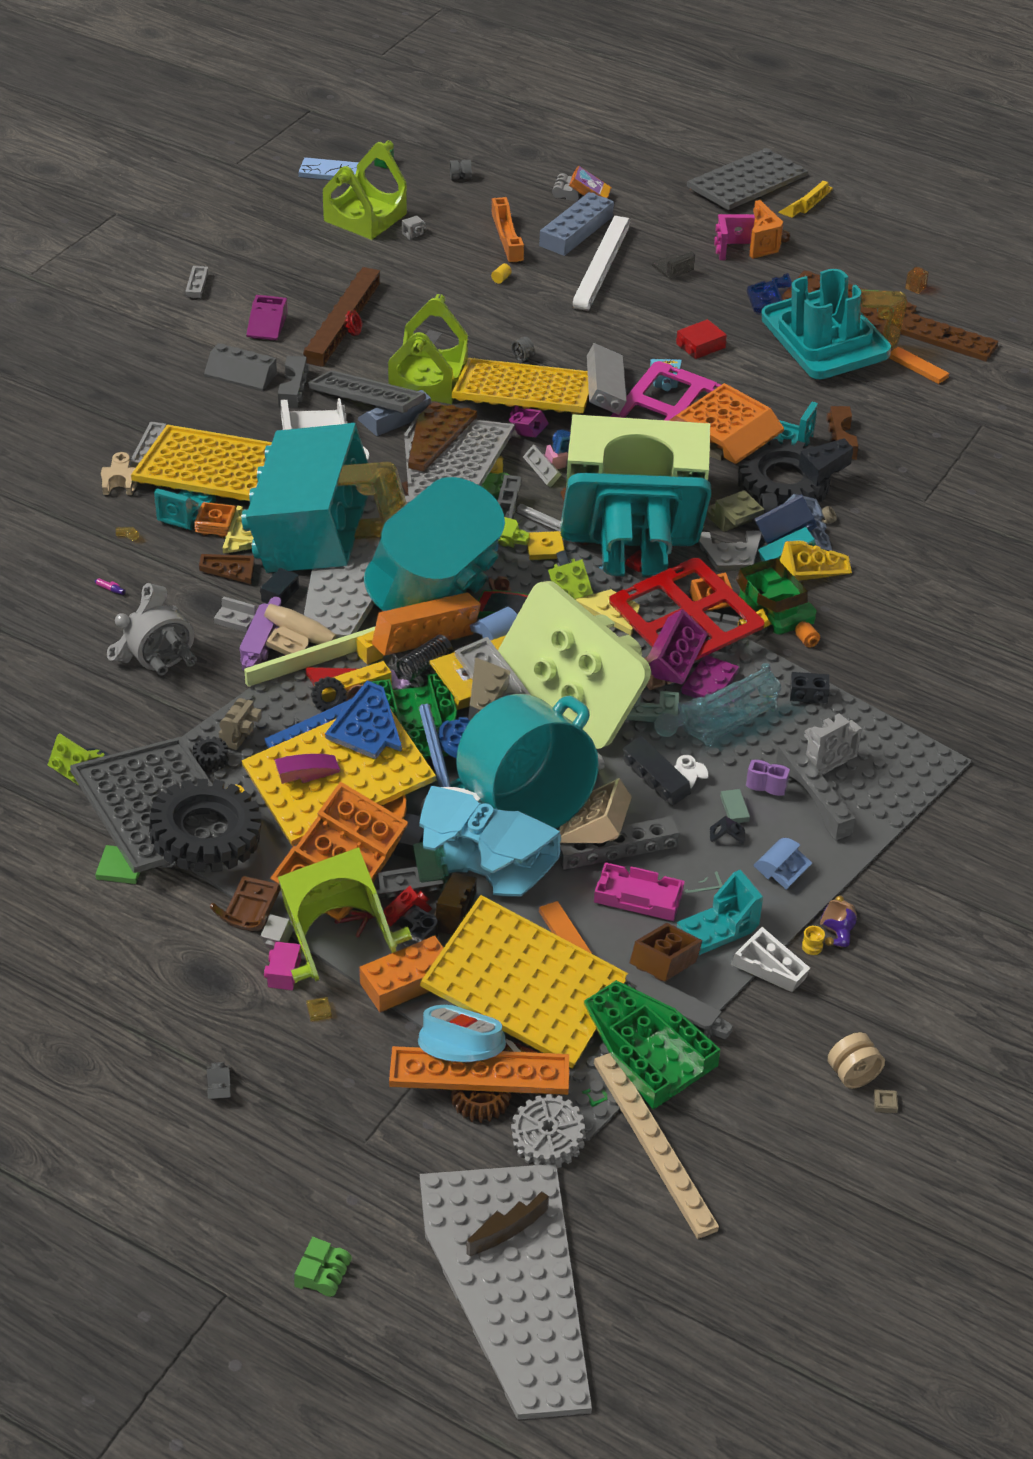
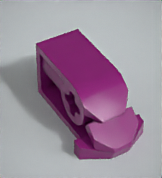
(528, 421)

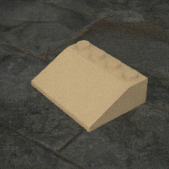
(600, 816)

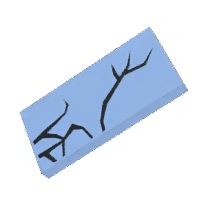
(323, 168)

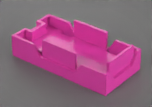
(639, 891)

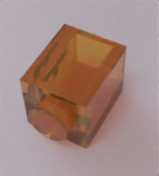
(916, 280)

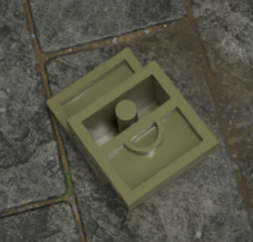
(734, 511)

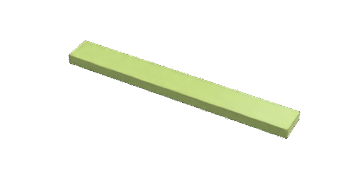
(303, 658)

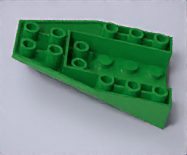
(406, 706)
(651, 1041)

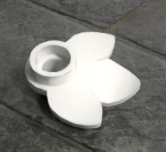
(691, 770)

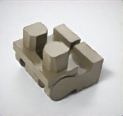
(239, 722)

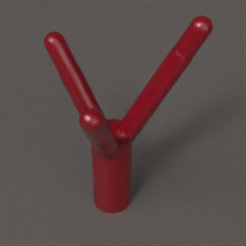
(359, 915)

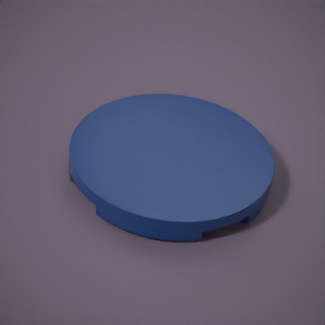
(450, 735)

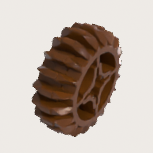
(481, 1104)

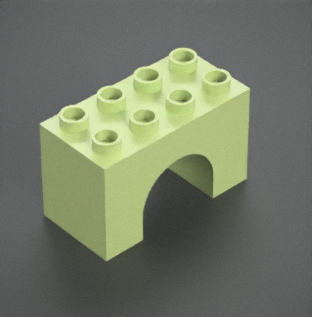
(638, 447)

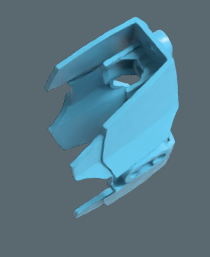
(503, 846)

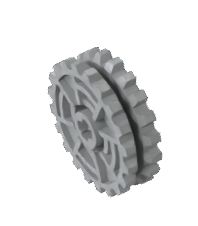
(551, 1115)

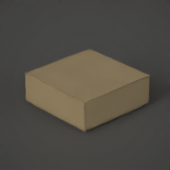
(885, 1101)

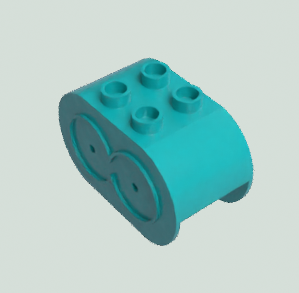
(436, 545)

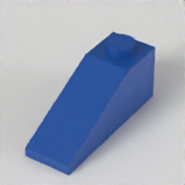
(561, 441)

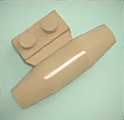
(294, 630)

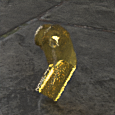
(130, 532)

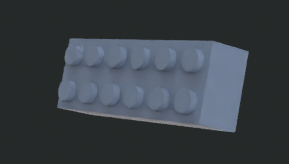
(576, 223)

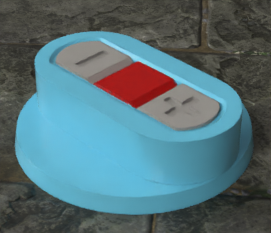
(460, 1034)

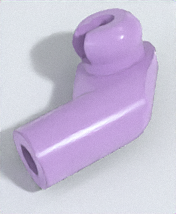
(398, 683)

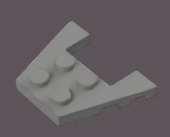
(731, 555)

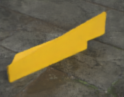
(808, 201)

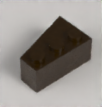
(455, 902)

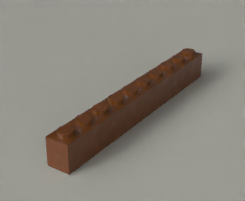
(334, 327)

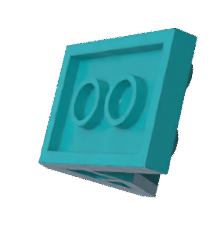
(180, 508)
(733, 914)

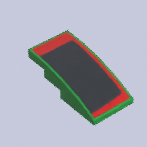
(496, 600)

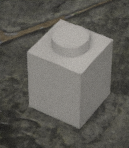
(276, 930)

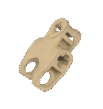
(118, 474)

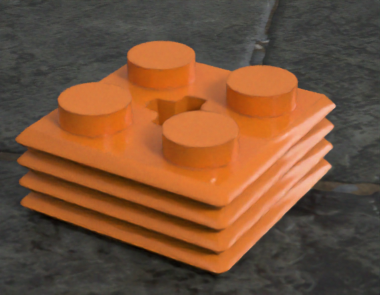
(214, 519)

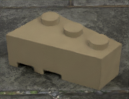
(487, 685)

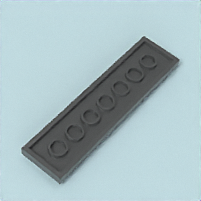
(367, 391)

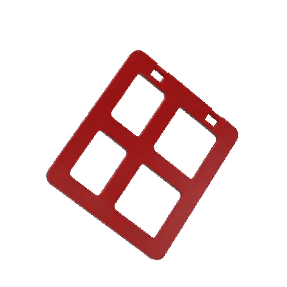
(694, 609)

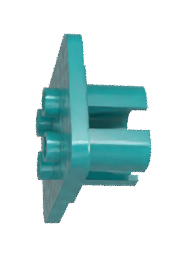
(826, 327)
(634, 512)

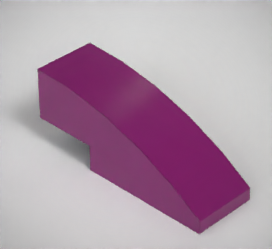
(306, 767)

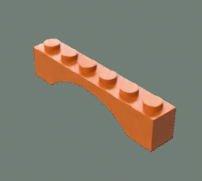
(511, 242)

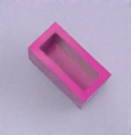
(282, 960)

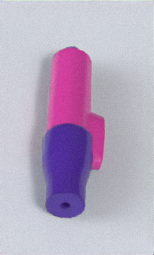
(112, 586)

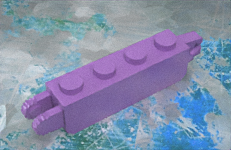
(253, 647)

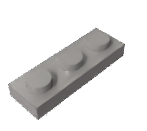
(196, 281)
(542, 465)

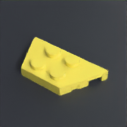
(237, 537)
(599, 604)

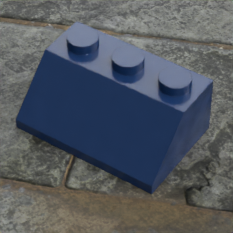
(785, 520)

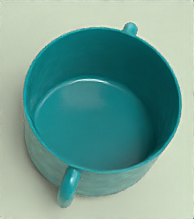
(529, 757)

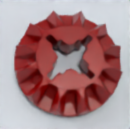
(356, 326)

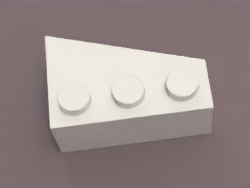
(771, 961)

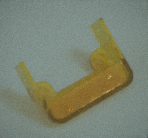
(891, 307)
(384, 484)

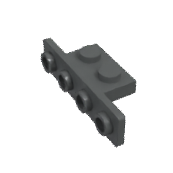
(396, 881)

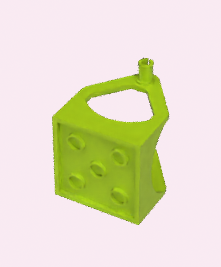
(362, 206)
(423, 366)
(327, 886)

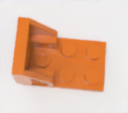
(766, 231)

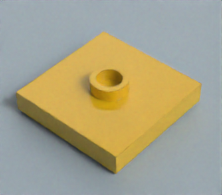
(544, 545)

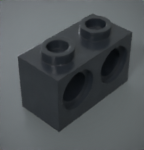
(809, 687)

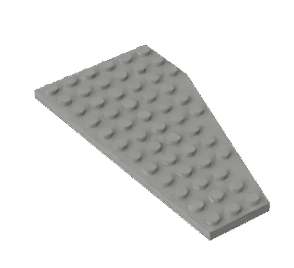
(467, 457)

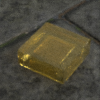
(318, 1009)

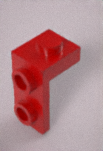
(404, 903)

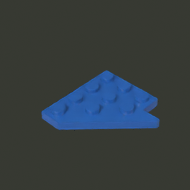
(366, 723)

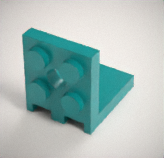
(804, 431)

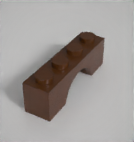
(840, 421)

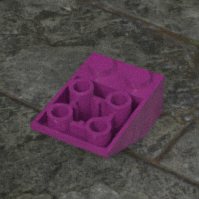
(267, 317)

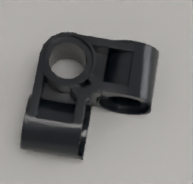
(420, 924)

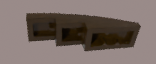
(503, 1227)

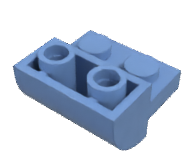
(496, 624)
(783, 862)

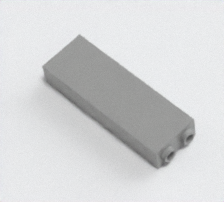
(606, 378)

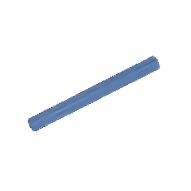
(434, 746)

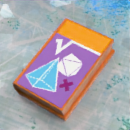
(586, 182)

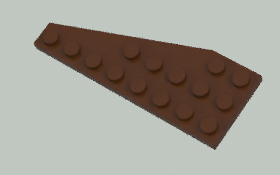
(436, 431)

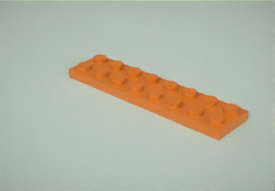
(502, 1073)

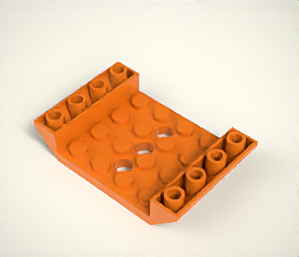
(734, 420)

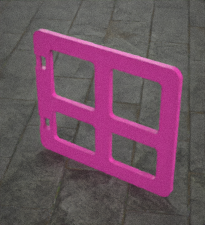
(637, 397)

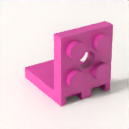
(727, 234)

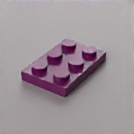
(709, 677)

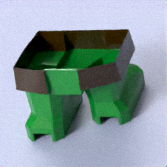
(774, 589)

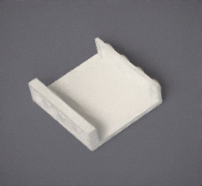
(306, 419)

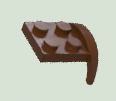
(249, 904)

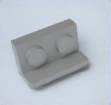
(235, 614)

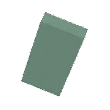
(735, 805)

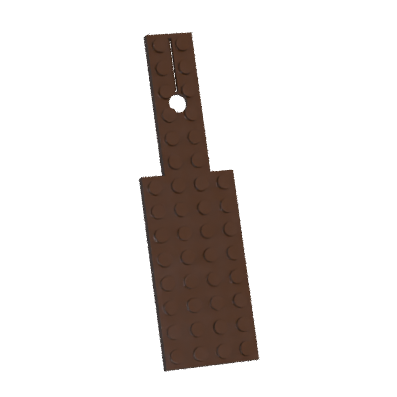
(919, 327)

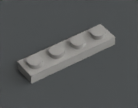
(151, 434)

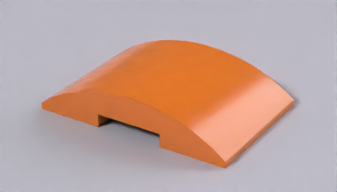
(342, 825)

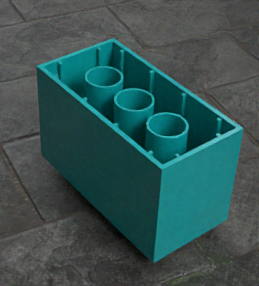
(297, 507)

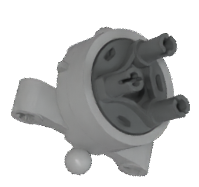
(154, 634)

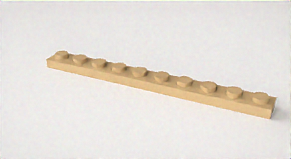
(657, 1147)

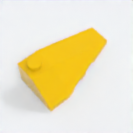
(813, 562)

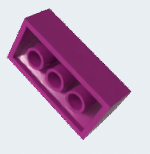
(676, 648)

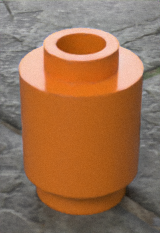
(807, 634)

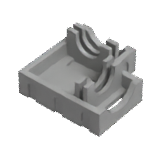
(832, 744)

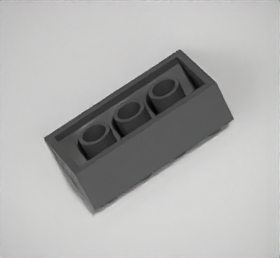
(240, 367)

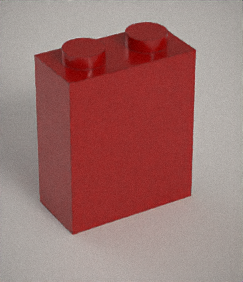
(701, 339)

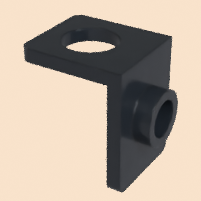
(727, 826)

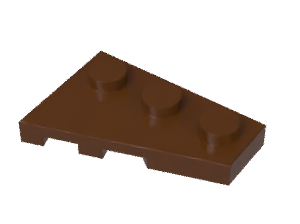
(228, 566)

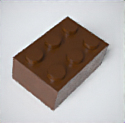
(665, 952)

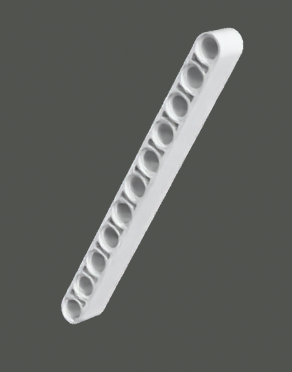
(601, 263)

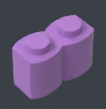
(767, 777)

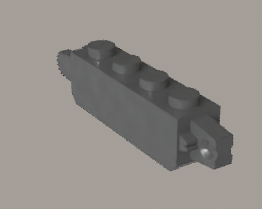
(700, 1014)

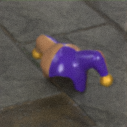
(839, 918)

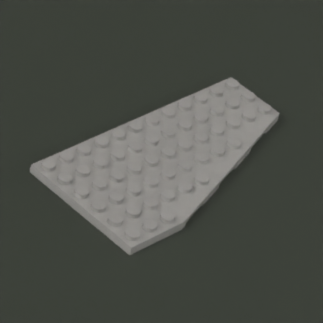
(338, 593)
(516, 1292)

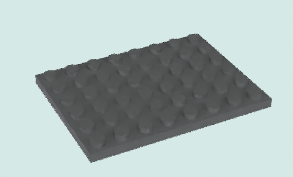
(124, 789)

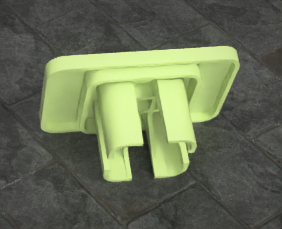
(568, 651)

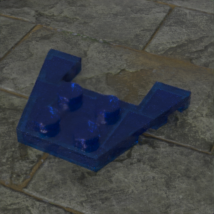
(767, 293)

